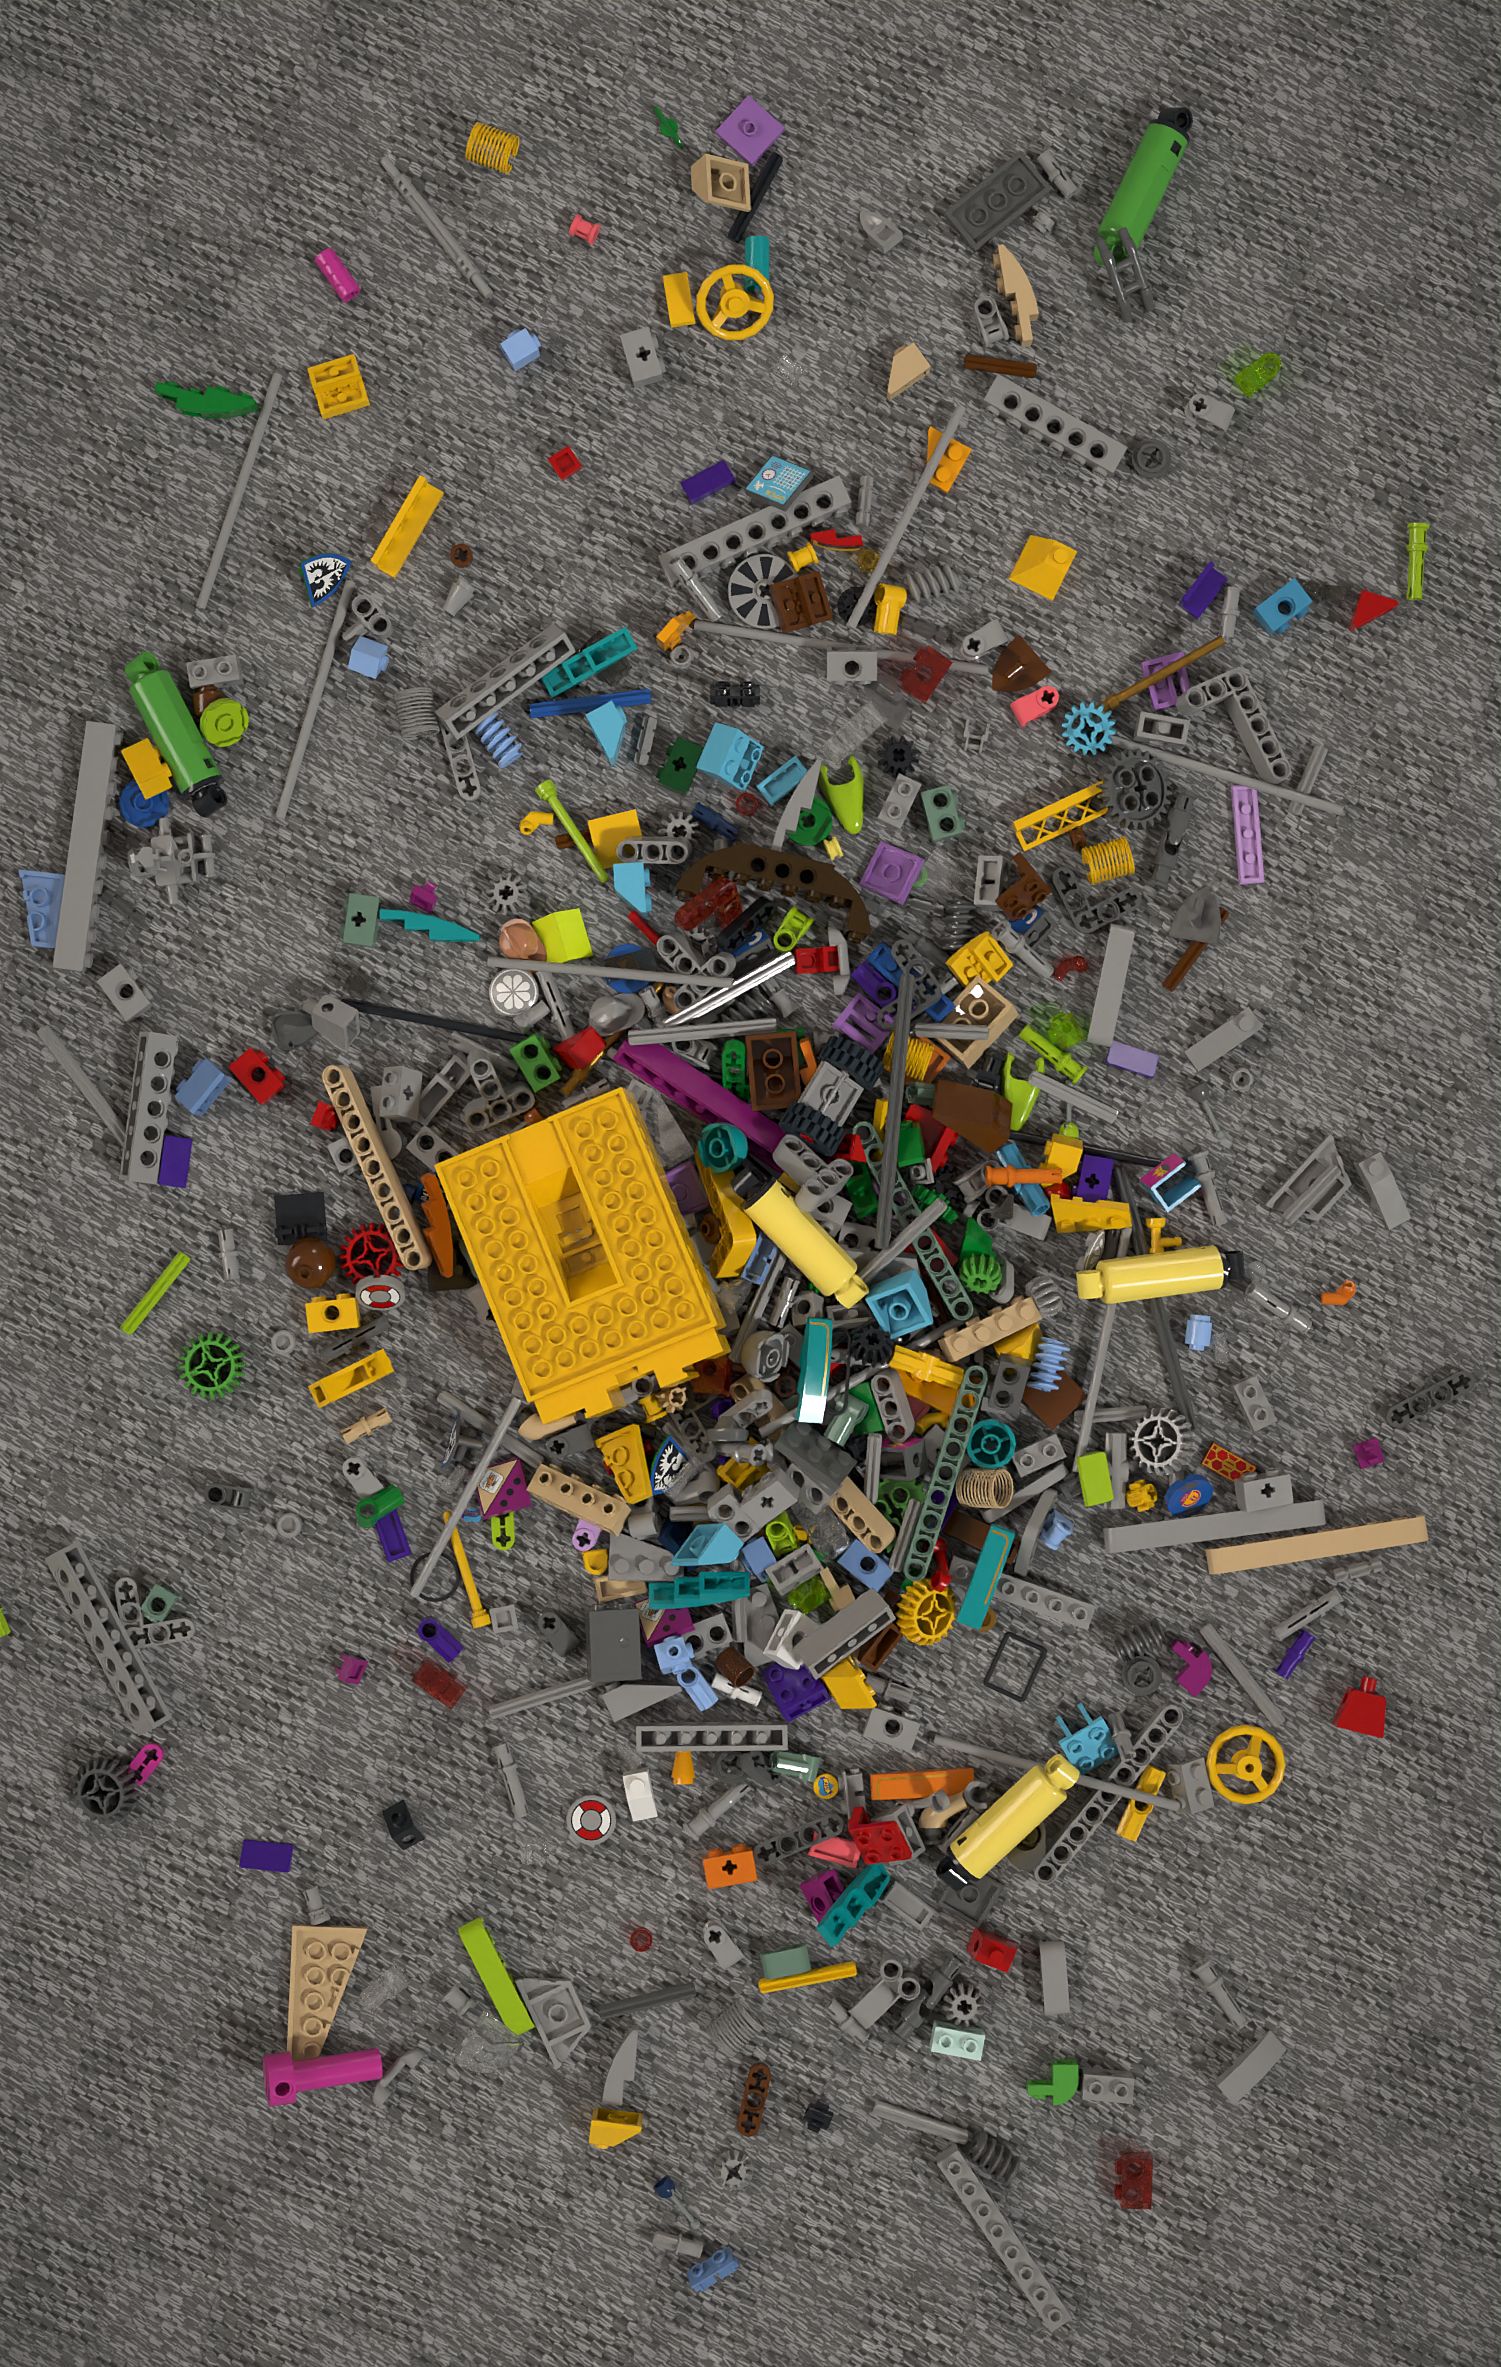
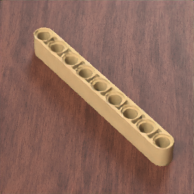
(367, 1160)
(849, 1502)
(1317, 1545)

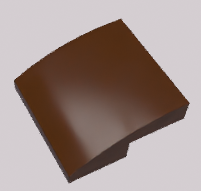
(801, 602)
(1057, 1404)

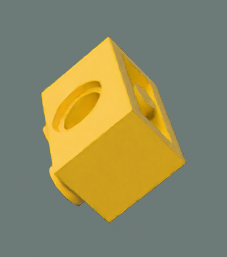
(317, 1313)

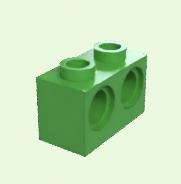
(531, 1064)

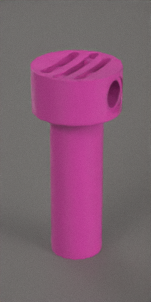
(287, 2077)

